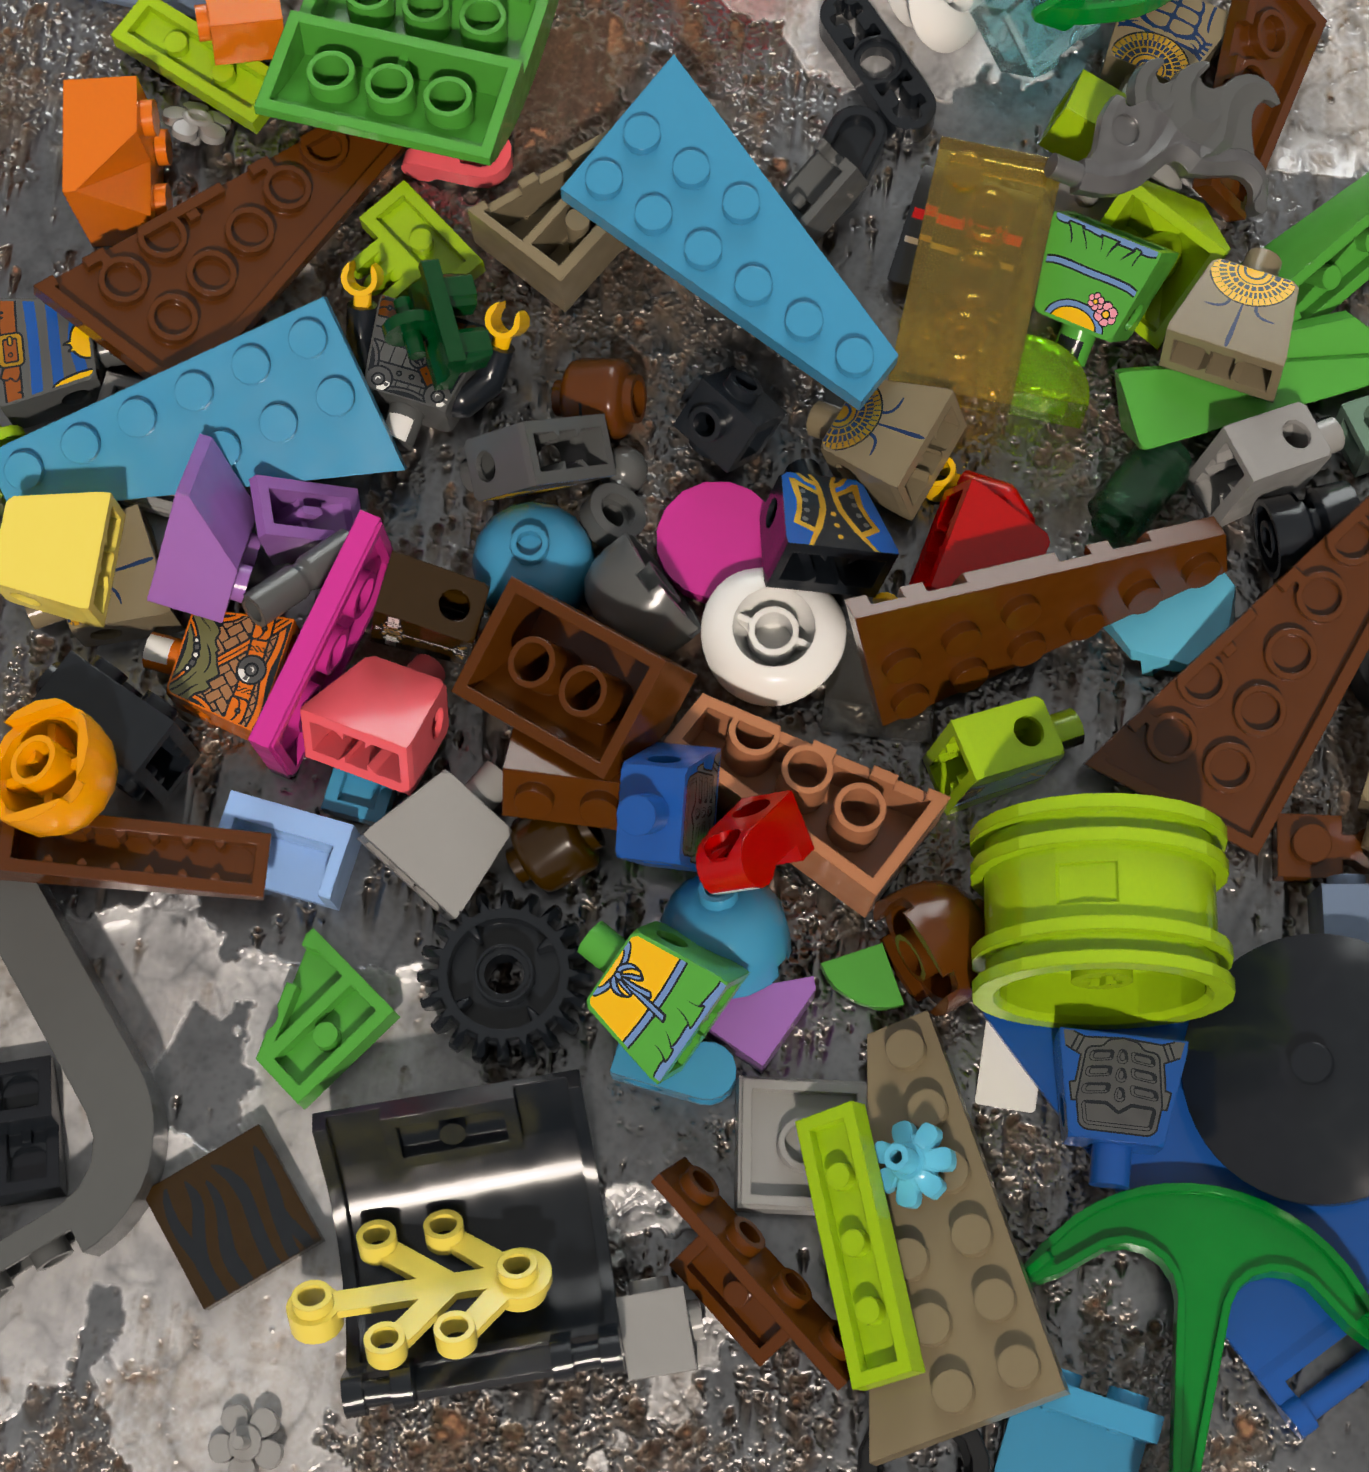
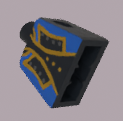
(823, 535)

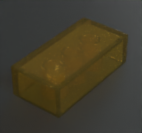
(975, 273)

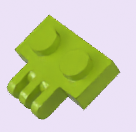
(404, 235)

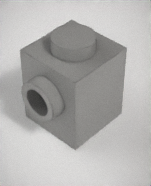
(659, 1328)

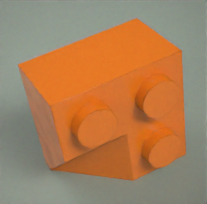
(113, 157)

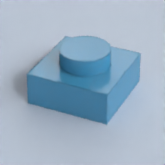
(356, 798)

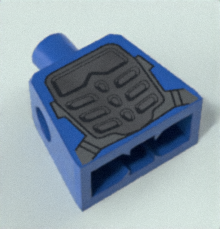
(666, 804)
(1115, 1097)

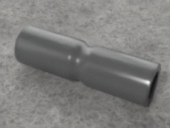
(293, 582)

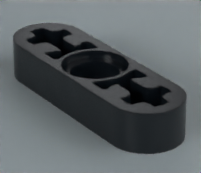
(878, 92)

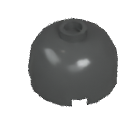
(635, 598)

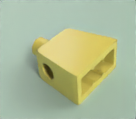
(61, 553)

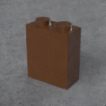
(555, 789)

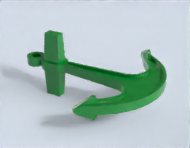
(1208, 1248)

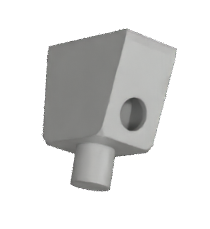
(1262, 459)
(443, 837)

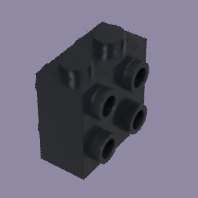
(144, 730)

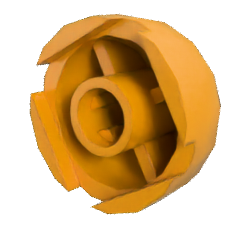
(54, 769)

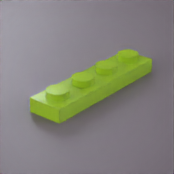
(859, 1247)

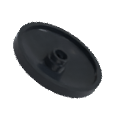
(1286, 1071)

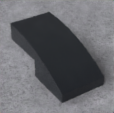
(31, 1132)

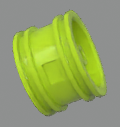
(1101, 912)

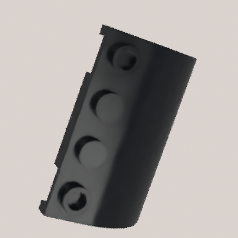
(520, 1175)

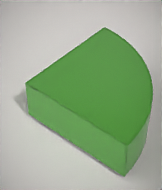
(865, 978)

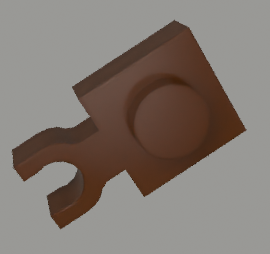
(1313, 848)

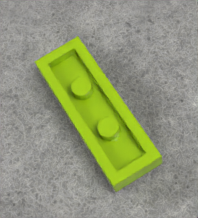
(171, 46)

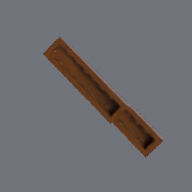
(141, 858)

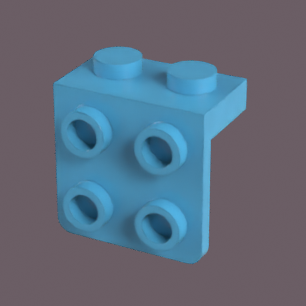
(1080, 1433)

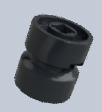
(1291, 527)

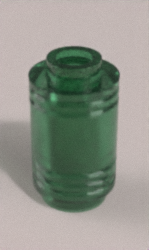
(1138, 491)

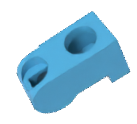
(704, 1080)

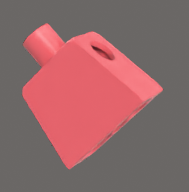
(380, 721)

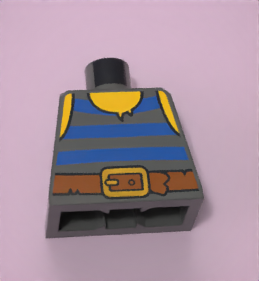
(46, 363)

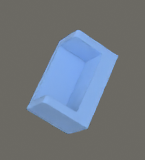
(308, 852)

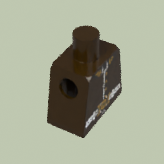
(414, 606)

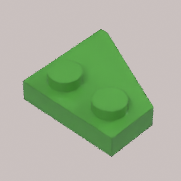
(322, 1023)

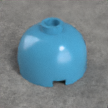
(536, 546)
(736, 925)

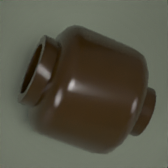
(553, 852)

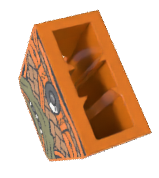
(223, 667)

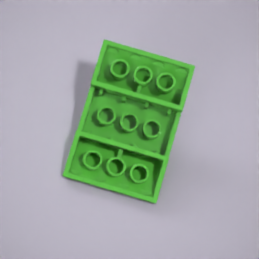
(410, 71)

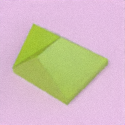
(1179, 226)

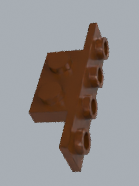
(744, 1281)

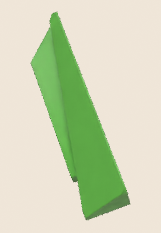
(1327, 251)
(1166, 406)

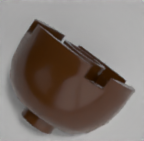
(932, 941)

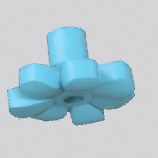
(914, 1163)

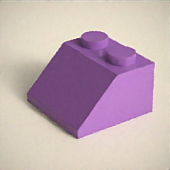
(207, 538)

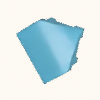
(1177, 627)

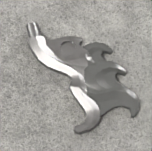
(1176, 125)

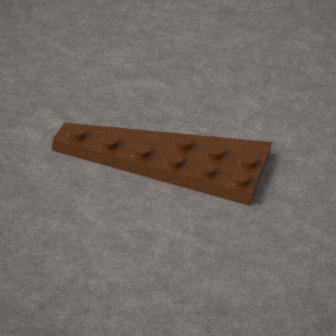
(220, 255)
(1258, 697)

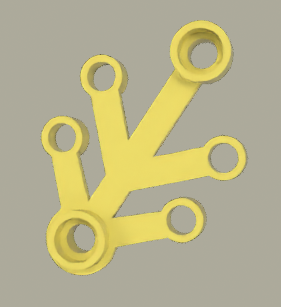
(501, 1280)

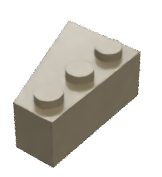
(543, 235)

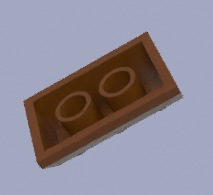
(571, 680)

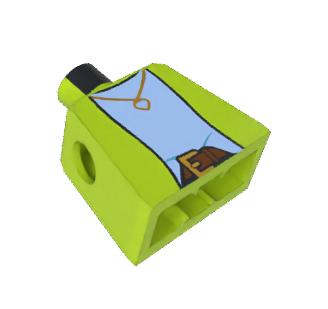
(999, 751)

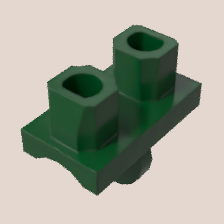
(429, 328)

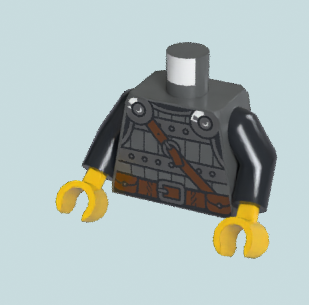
(405, 385)

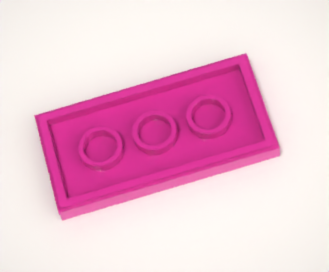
(323, 643)

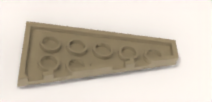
(960, 1266)

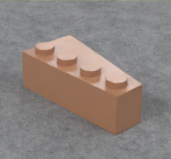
(856, 816)

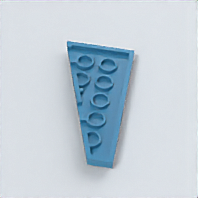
(706, 215)
(272, 400)

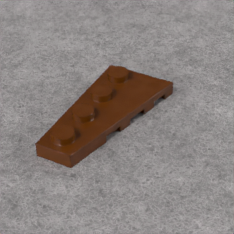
(1277, 45)

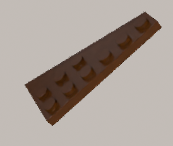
(1017, 611)

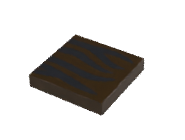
(233, 1217)

